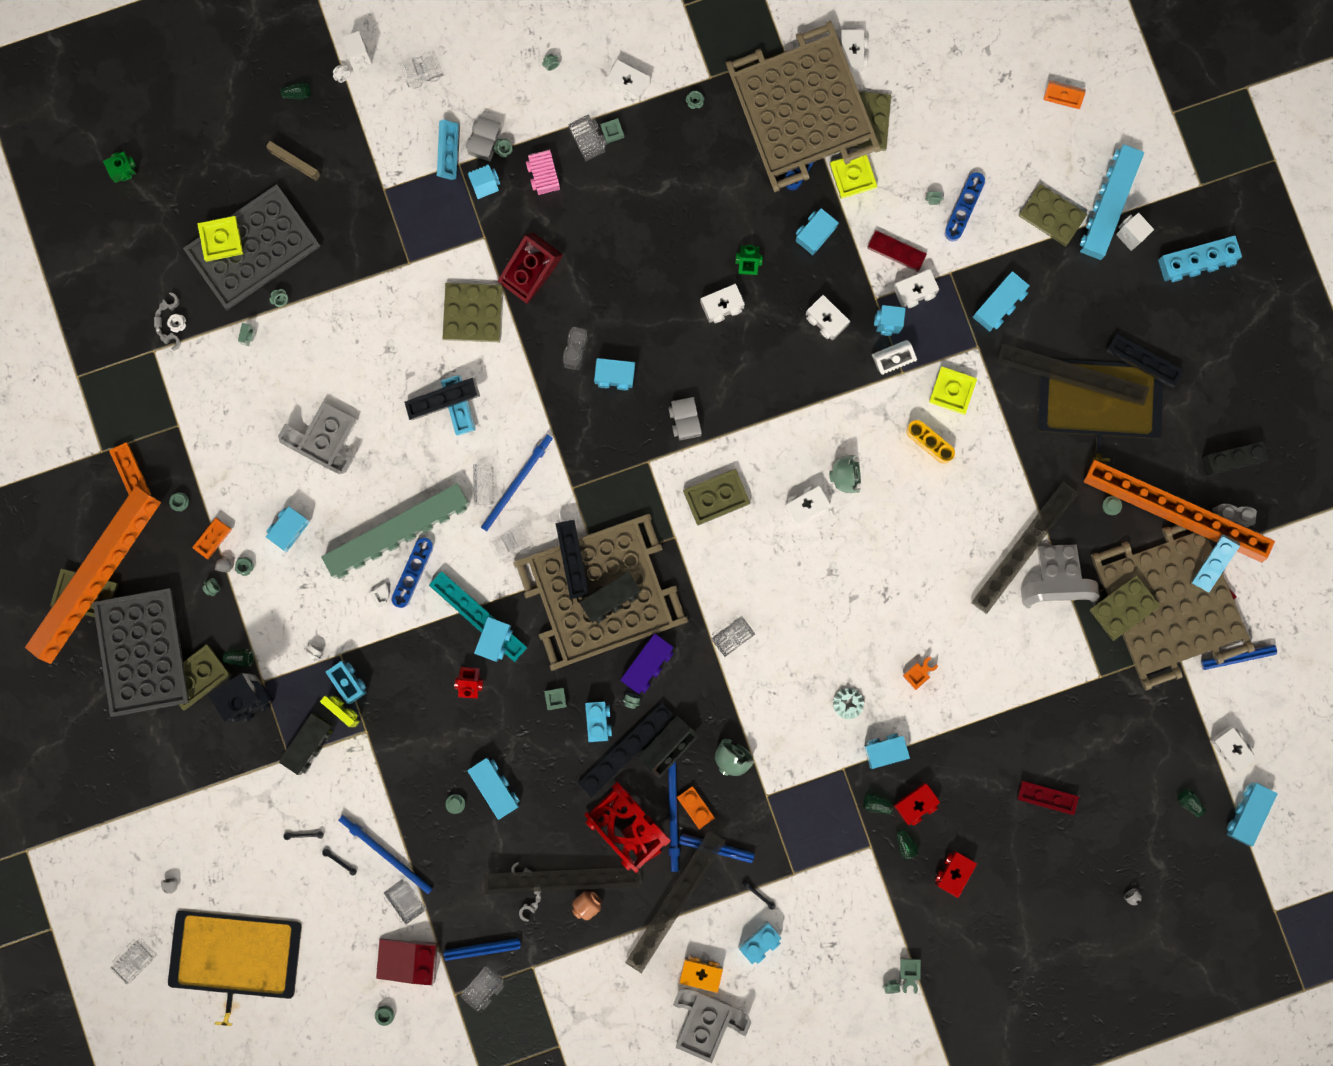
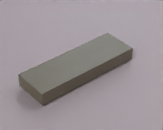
(293, 161)

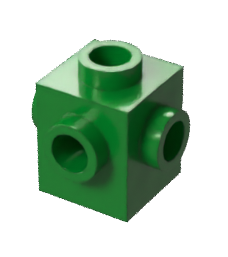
(120, 166)
(749, 259)

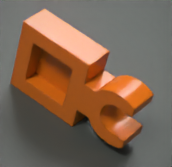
(918, 674)

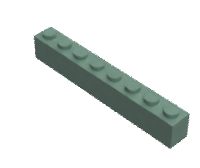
(394, 531)

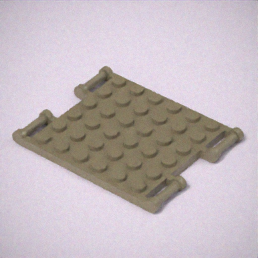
(802, 106)
(605, 558)
(1188, 618)

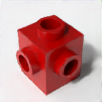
(469, 682)

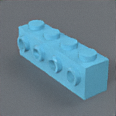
(1200, 258)

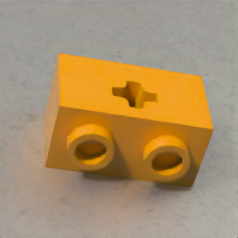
(707, 982)

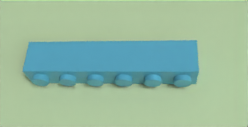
(1112, 201)

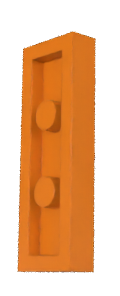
(128, 468)

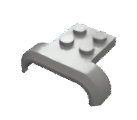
(323, 438)
(1060, 578)
(707, 1023)

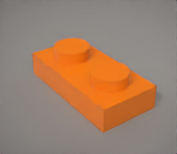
(1064, 94)
(695, 807)

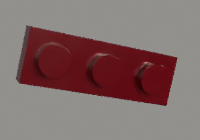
(897, 251)
(1047, 798)

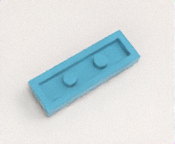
(447, 149)
(460, 413)
(1216, 563)

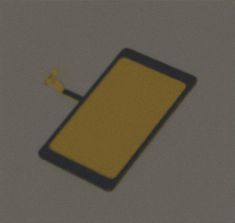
(1081, 411)
(234, 955)

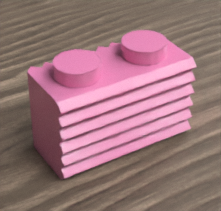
(543, 171)

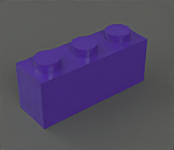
(647, 664)

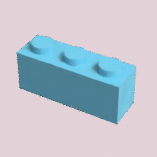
(1001, 302)
(494, 787)
(1251, 813)

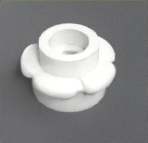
(341, 73)
(173, 319)
(313, 652)

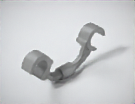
(158, 322)
(533, 906)

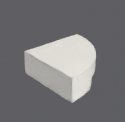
(380, 595)

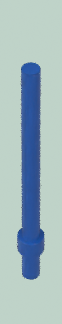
(538, 452)
(355, 830)
(673, 851)

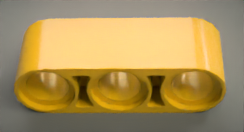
(920, 440)

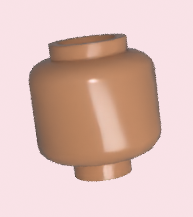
(586, 905)

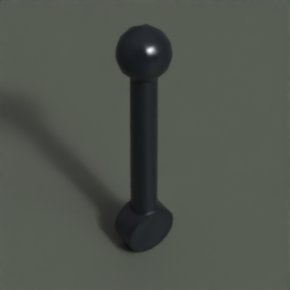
(287, 836)
(326, 852)
(771, 905)

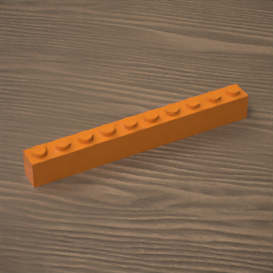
(1177, 510)
(92, 575)

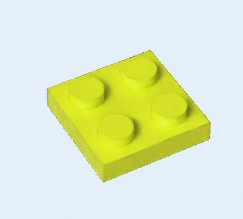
(853, 177)
(220, 238)
(953, 390)
(347, 715)

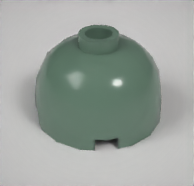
(846, 474)
(732, 759)

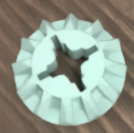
(851, 712)

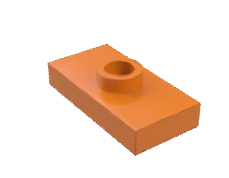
(212, 538)

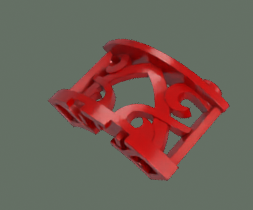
(619, 799)

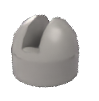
(223, 565)
(169, 885)
(1133, 896)

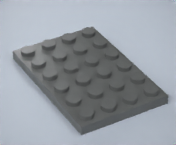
(271, 243)
(141, 652)

